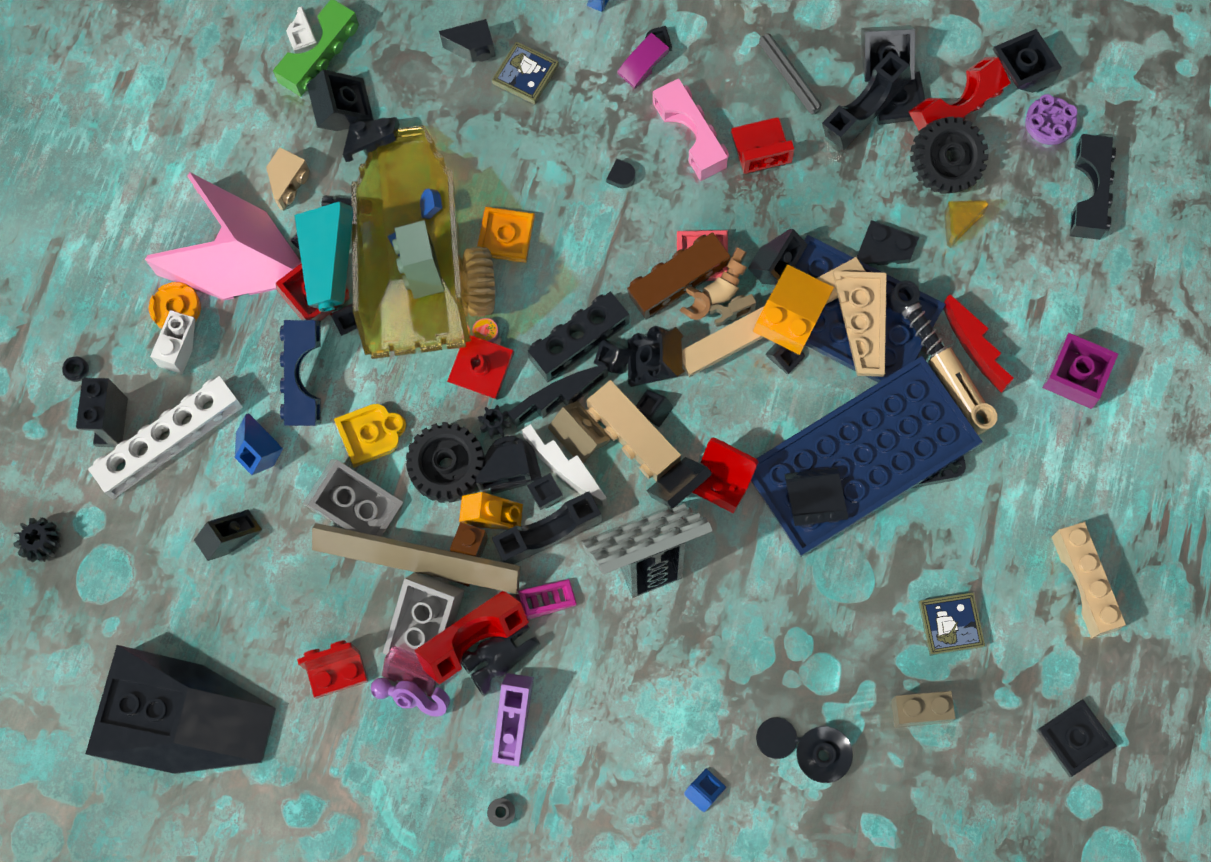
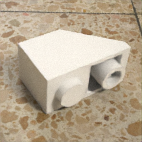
(174, 342)

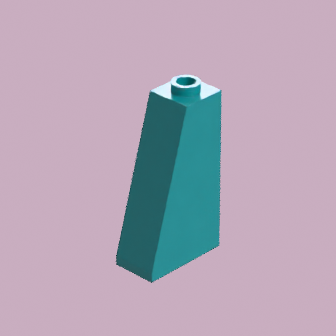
(324, 253)

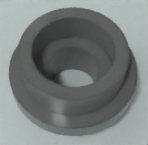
(510, 812)

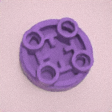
(1051, 120)

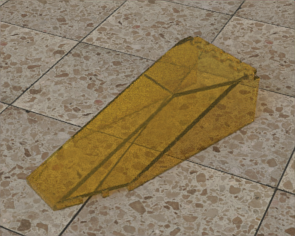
(388, 198)

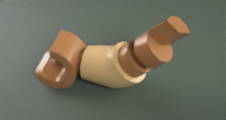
(719, 291)

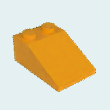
(793, 309)

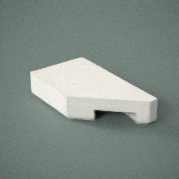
(300, 33)

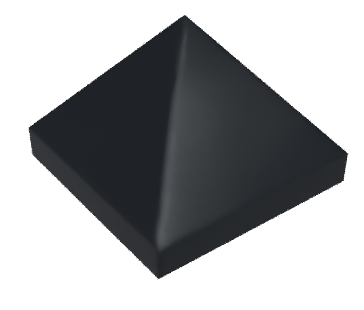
(344, 320)

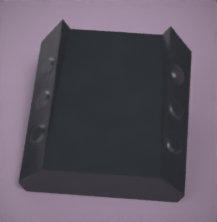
(655, 356)
(816, 497)

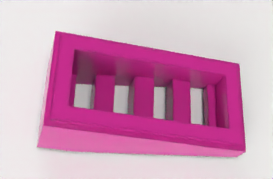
(543, 590)

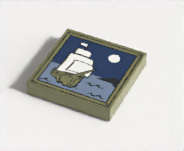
(525, 73)
(951, 624)

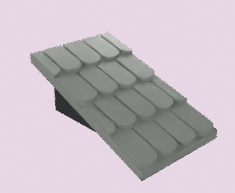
(648, 548)

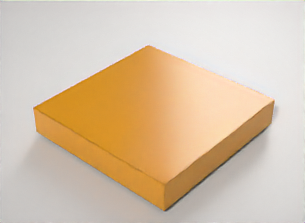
(506, 233)

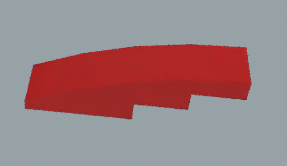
(971, 335)

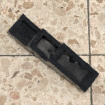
(564, 390)

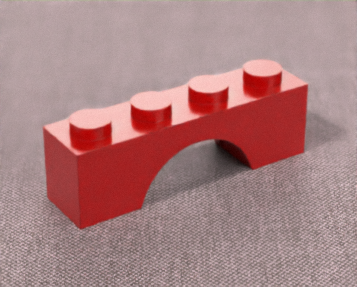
(983, 82)
(495, 618)

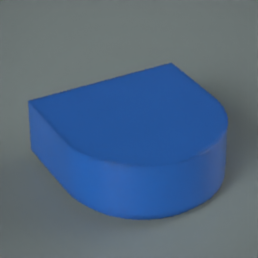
(430, 203)

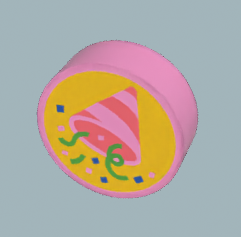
(486, 330)

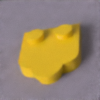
(370, 433)

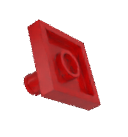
(481, 367)

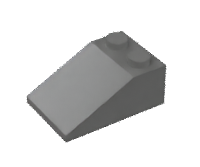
(352, 500)
(422, 611)

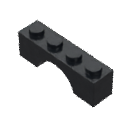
(885, 83)
(1094, 159)
(531, 539)

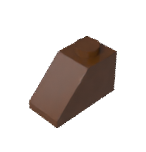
(469, 541)

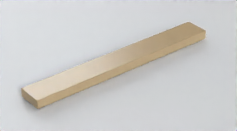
(740, 333)

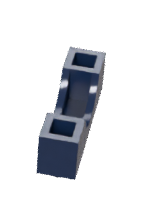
(299, 405)

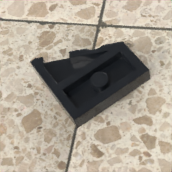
(370, 136)
(886, 245)

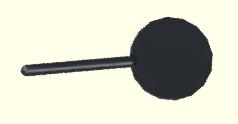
(776, 738)

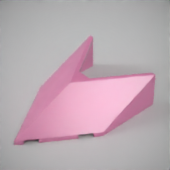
(241, 260)

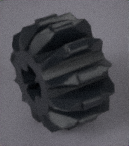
(37, 530)

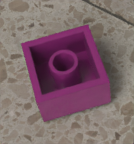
(1080, 370)

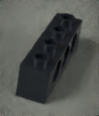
(574, 349)

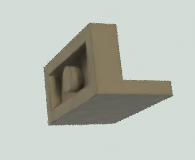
(578, 431)

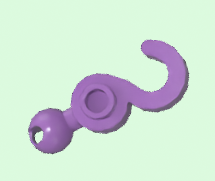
(409, 695)

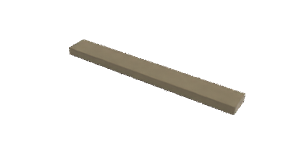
(416, 558)

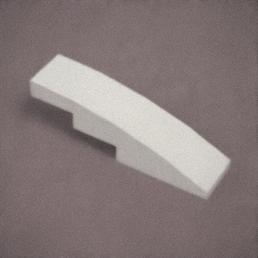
(571, 472)

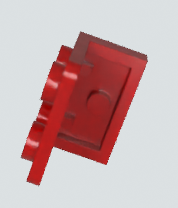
(730, 474)

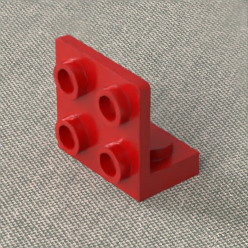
(762, 145)
(333, 668)

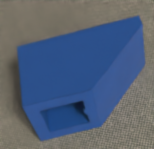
(255, 446)

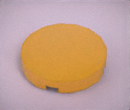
(174, 297)

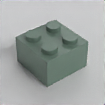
(417, 260)

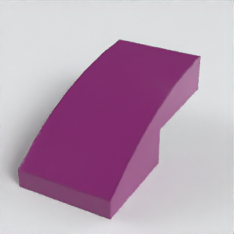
(642, 60)

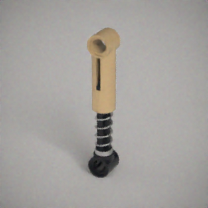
(943, 359)

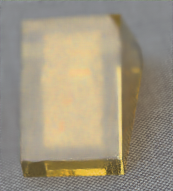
(961, 217)

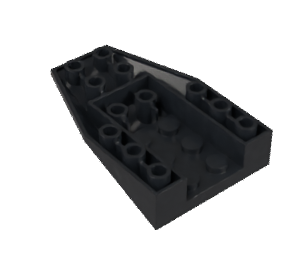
(176, 716)

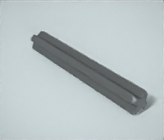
(790, 73)

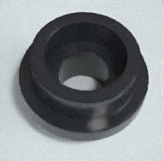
(70, 364)

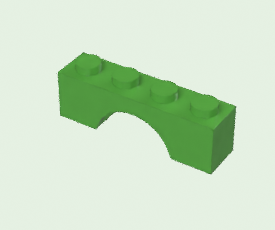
(299, 69)

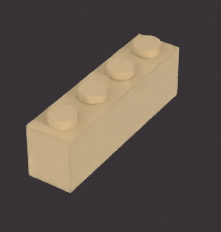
(633, 431)

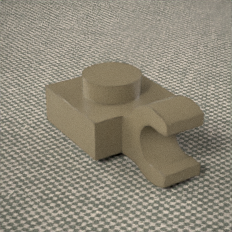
(737, 308)

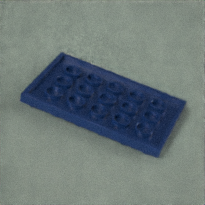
(829, 332)

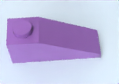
(512, 719)

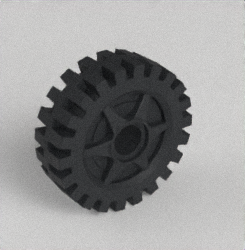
(966, 152)
(440, 443)

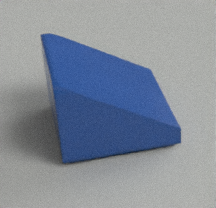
(704, 790)

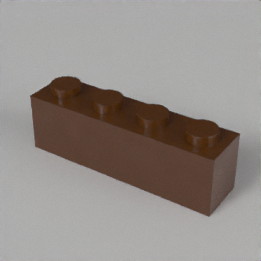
(670, 279)

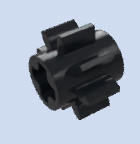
(489, 416)

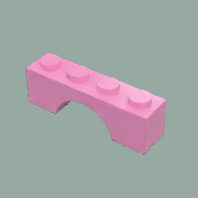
(676, 105)

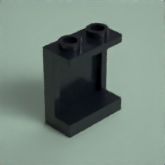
(102, 410)

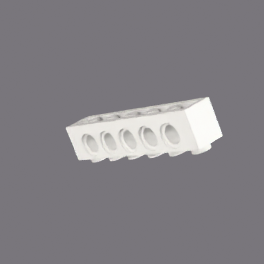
(160, 451)

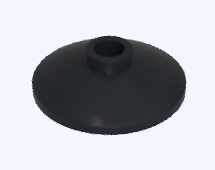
(828, 740)

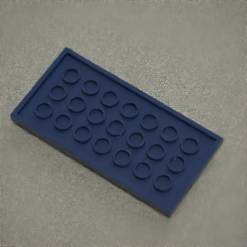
(879, 444)

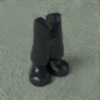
(500, 654)

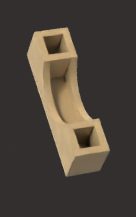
(1098, 601)

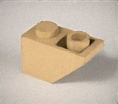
(285, 176)

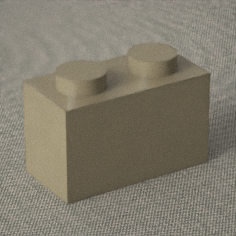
(923, 709)

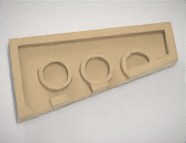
(864, 314)

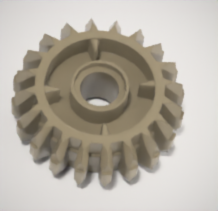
(479, 281)

